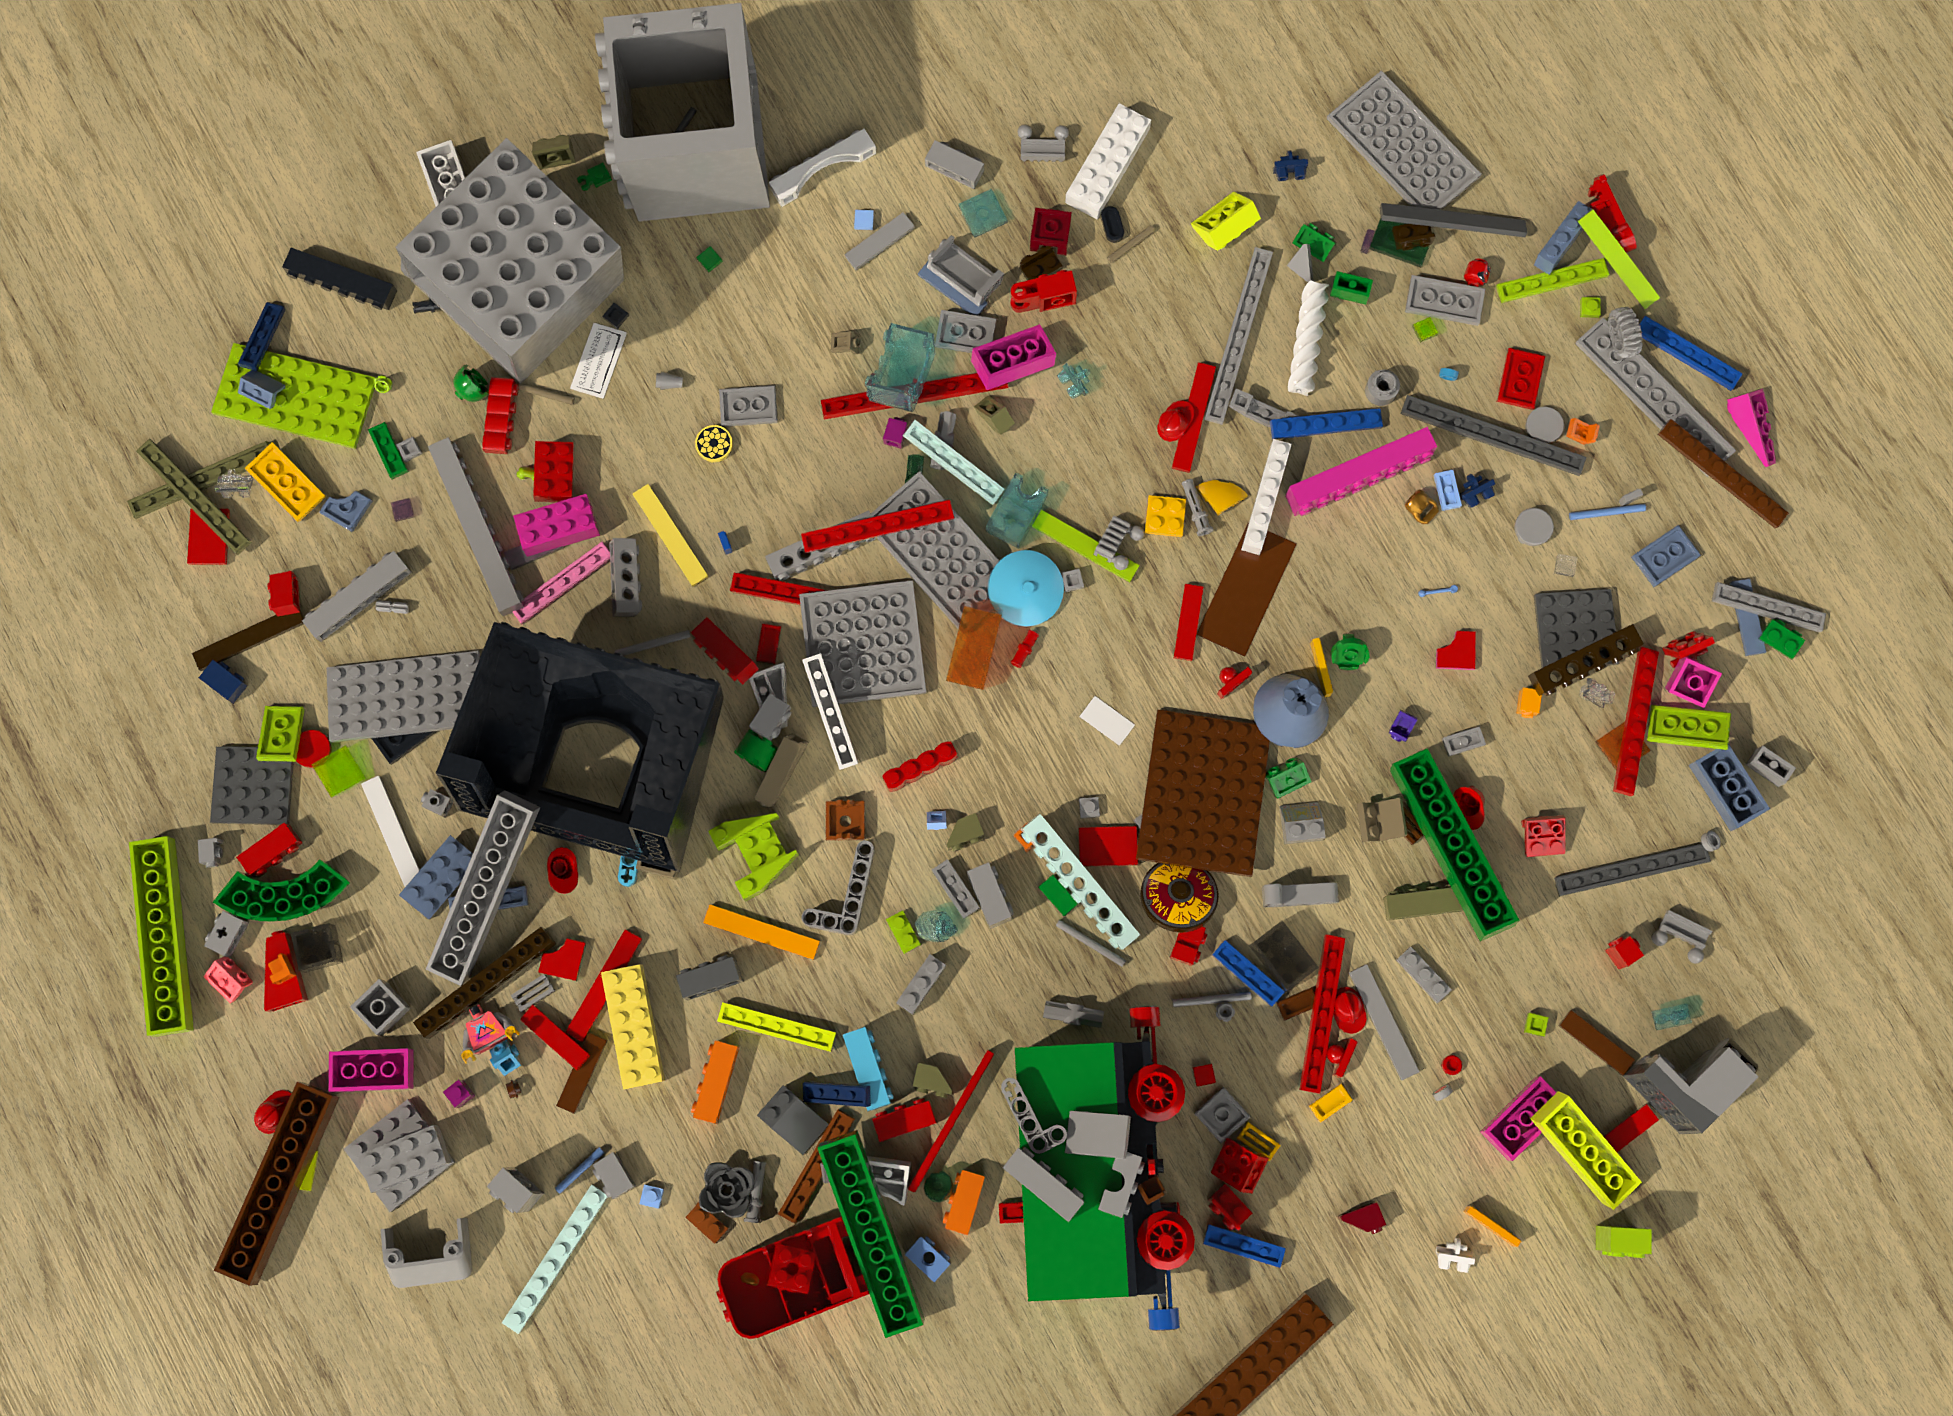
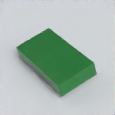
(1058, 895)

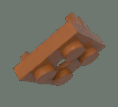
(841, 808)

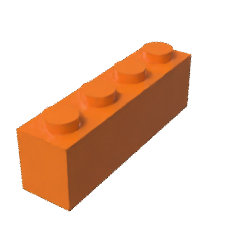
(715, 1082)

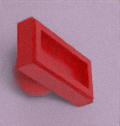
(1232, 680)
(1341, 1056)

